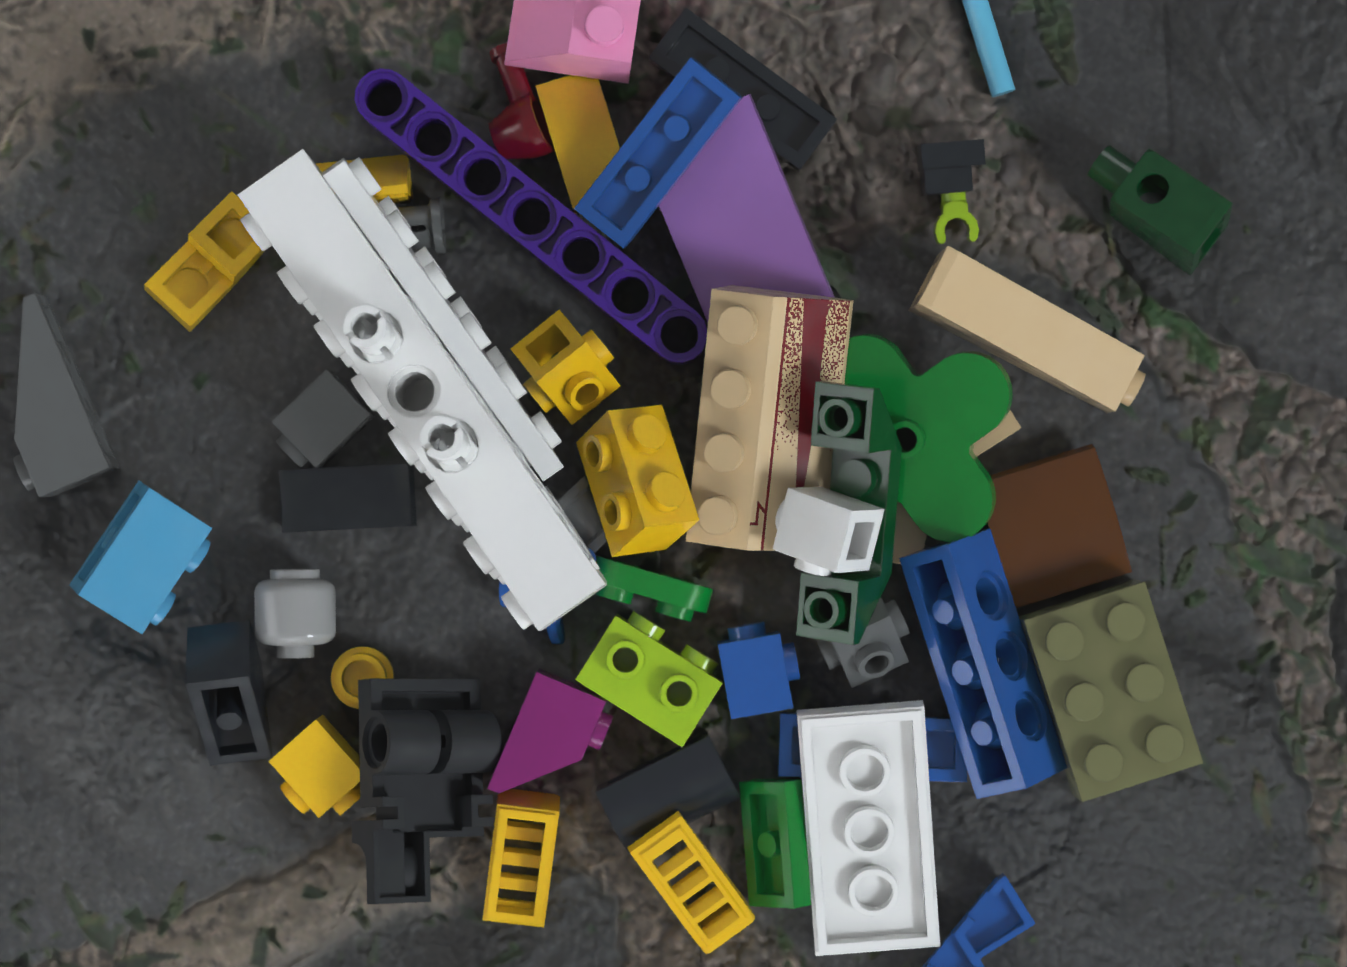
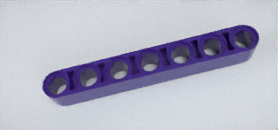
(514, 191)

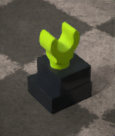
(948, 172)

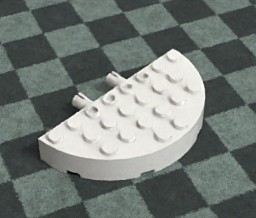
(423, 393)

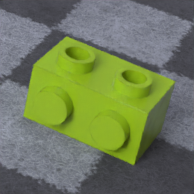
(650, 677)

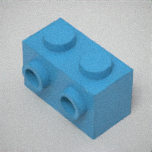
(142, 558)

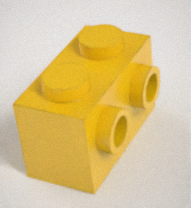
(637, 480)

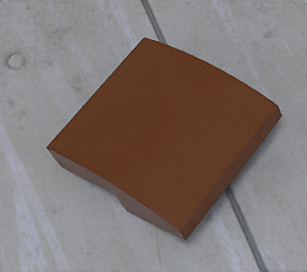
(1056, 526)

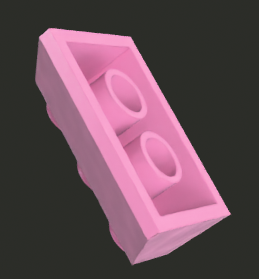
(574, 37)

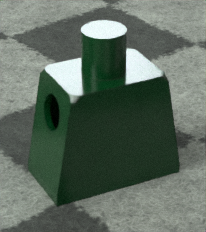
(1180, 225)

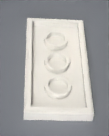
(868, 827)

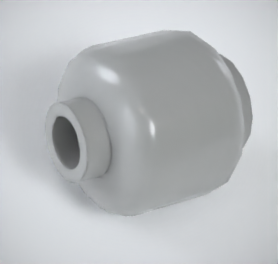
(295, 612)

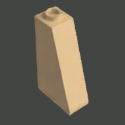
(1028, 331)

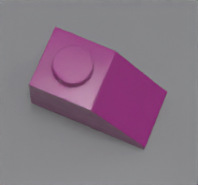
(550, 731)

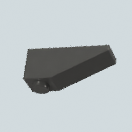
(55, 417)

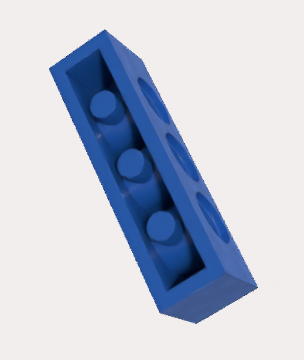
(983, 664)

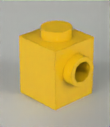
(319, 770)

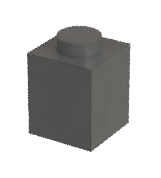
(321, 421)

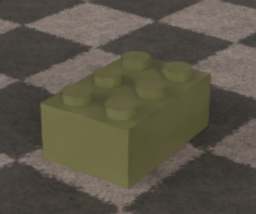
(1110, 690)

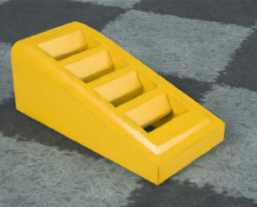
(529, 807)
(715, 914)

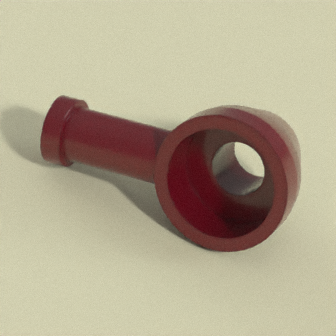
(521, 127)

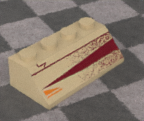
(759, 408)

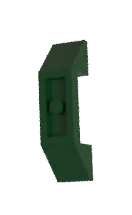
(866, 468)

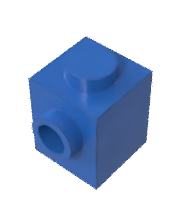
(757, 670)

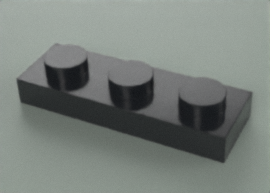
(790, 118)

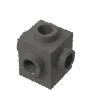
(877, 651)

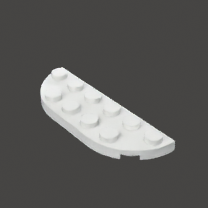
(452, 321)

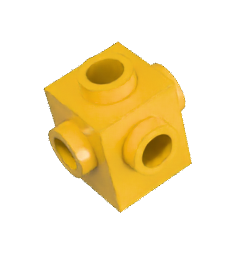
(573, 378)

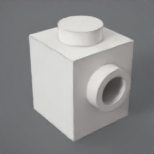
(827, 530)

